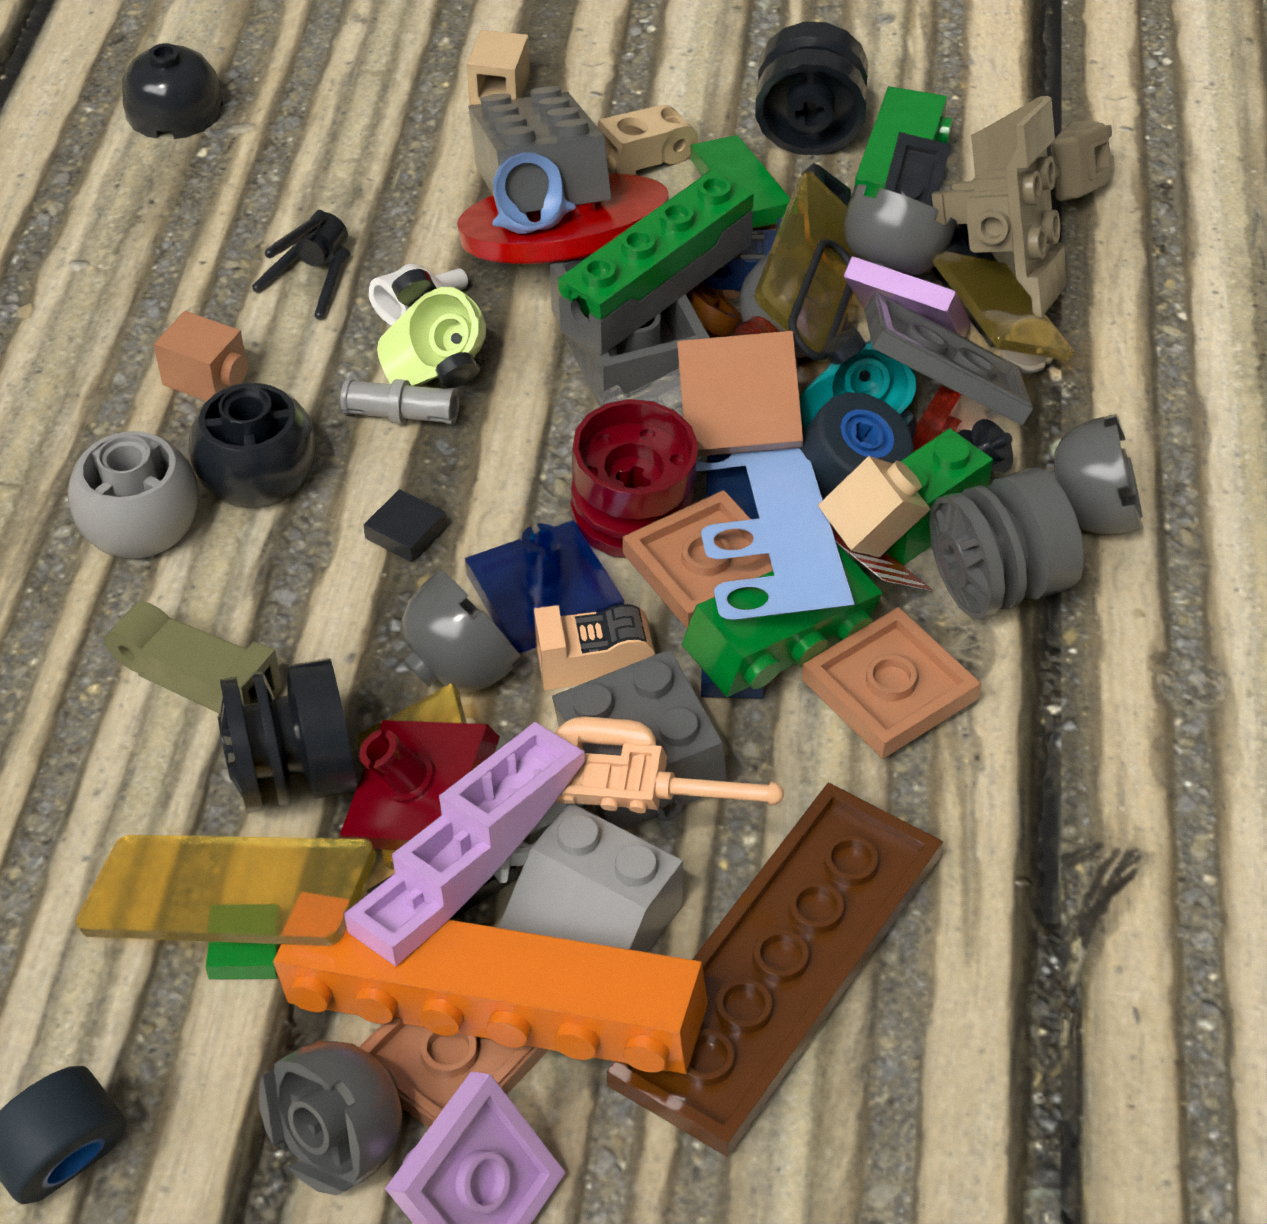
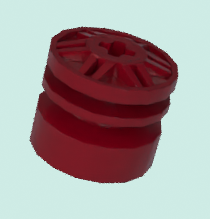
(630, 470)

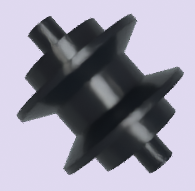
(992, 441)

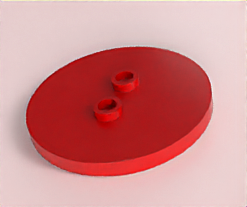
(574, 237)

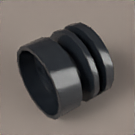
(287, 735)

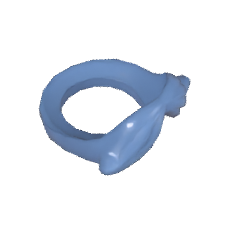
(554, 203)

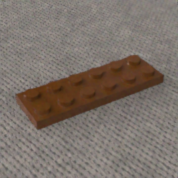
(786, 962)

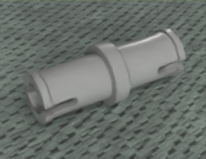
(400, 401)

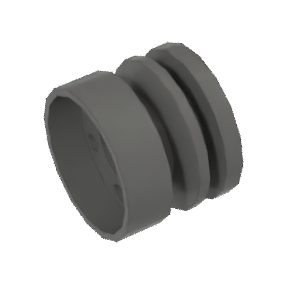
(1006, 542)

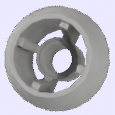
(133, 495)

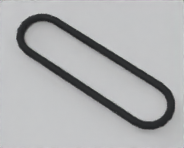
(792, 321)

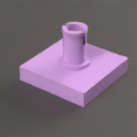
(921, 296)
(476, 1163)

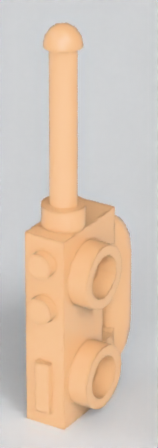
(639, 774)

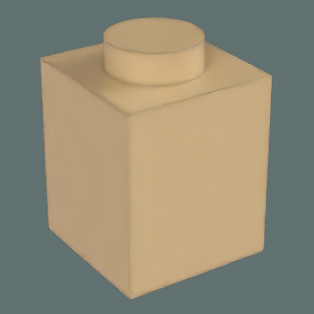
(498, 65)
(875, 505)

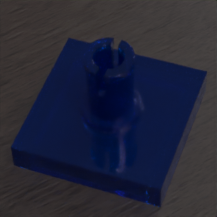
(540, 572)

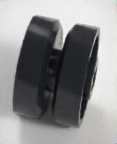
(812, 88)

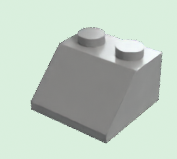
(595, 885)

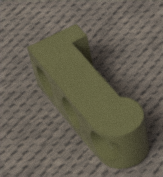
(188, 658)

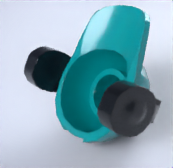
(860, 369)

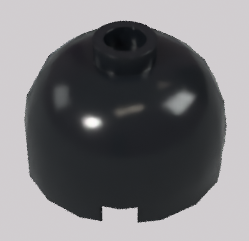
(171, 91)

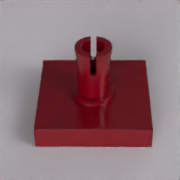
(407, 772)

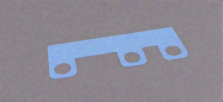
(790, 530)

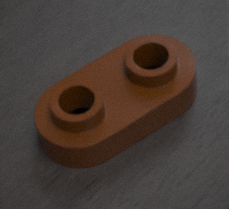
(714, 311)

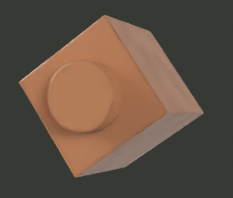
(200, 356)

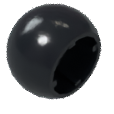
(252, 445)

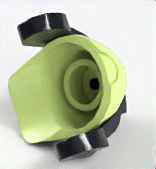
(435, 336)

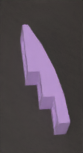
(462, 849)

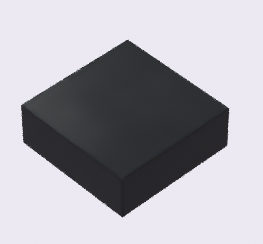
(405, 525)

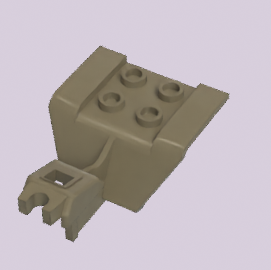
(1011, 194)

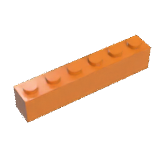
(513, 991)

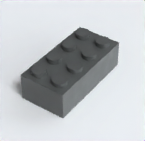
(545, 125)

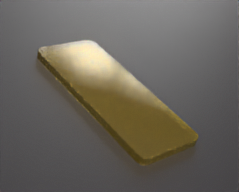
(809, 218)
(227, 889)

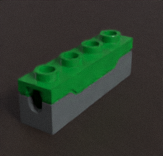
(655, 262)

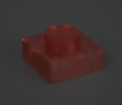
(938, 417)

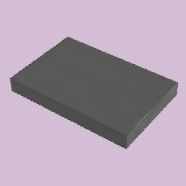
(947, 358)

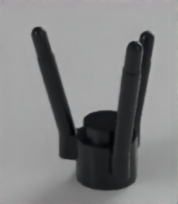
(315, 243)

